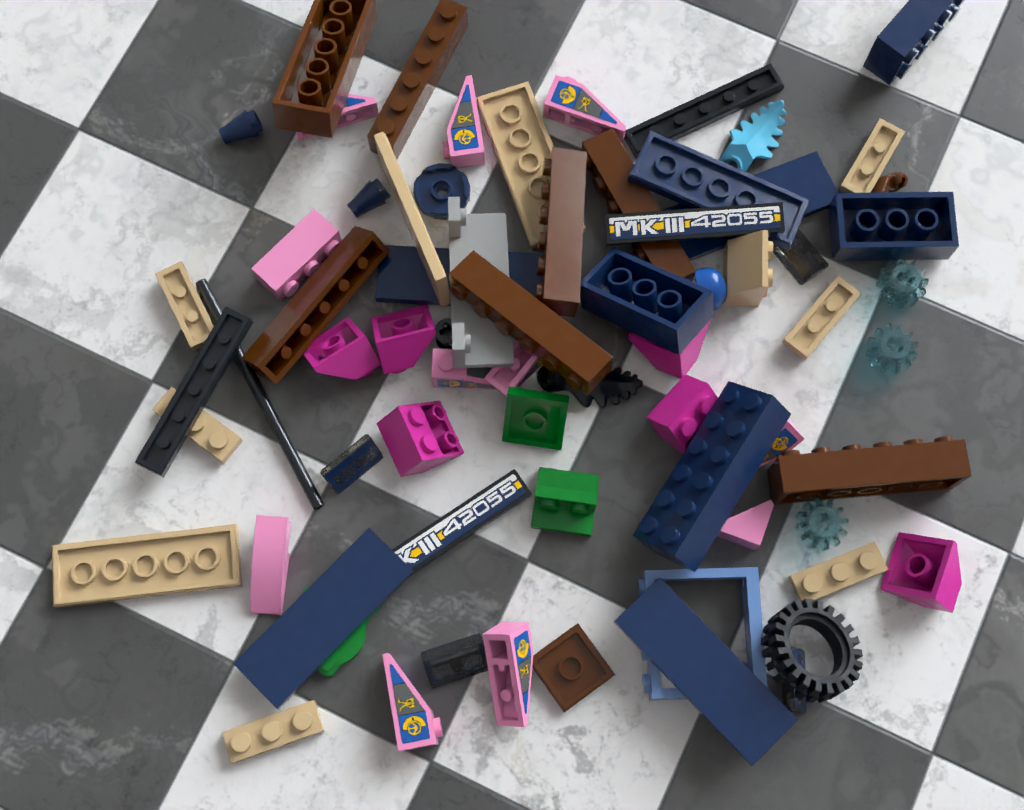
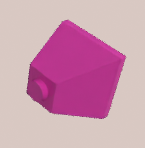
(402, 337)
(342, 352)
(667, 360)
(924, 571)

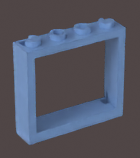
(752, 620)

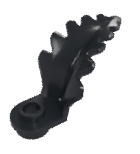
(611, 386)

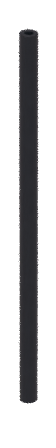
(266, 406)

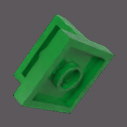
(535, 418)
(565, 501)

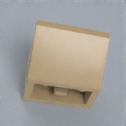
(747, 269)

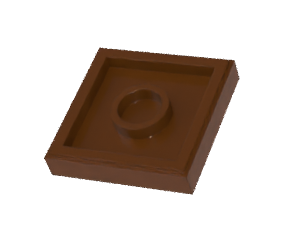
(571, 667)

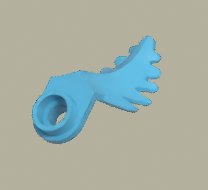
(755, 136)

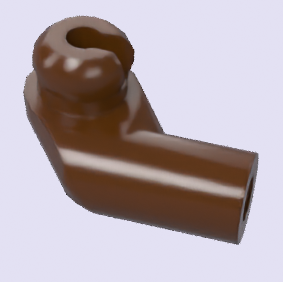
(891, 182)

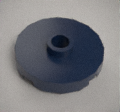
(440, 178)

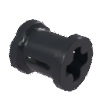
(441, 340)

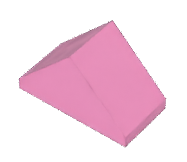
(748, 527)

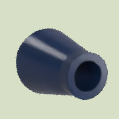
(241, 127)
(368, 198)

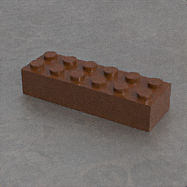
(323, 66)
(868, 471)

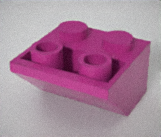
(682, 411)
(419, 437)

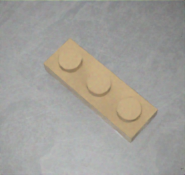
(872, 158)
(186, 304)
(821, 318)
(207, 431)
(838, 572)
(273, 731)

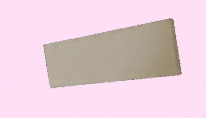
(520, 147)
(413, 219)
(146, 566)

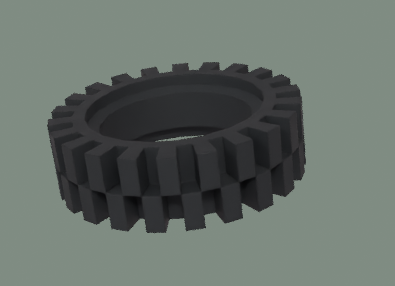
(838, 638)

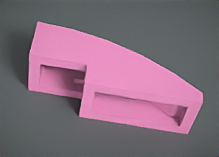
(269, 564)

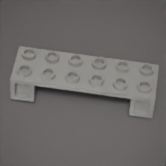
(474, 338)

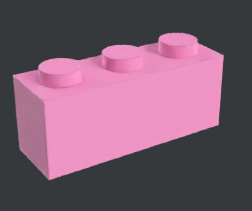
(297, 255)

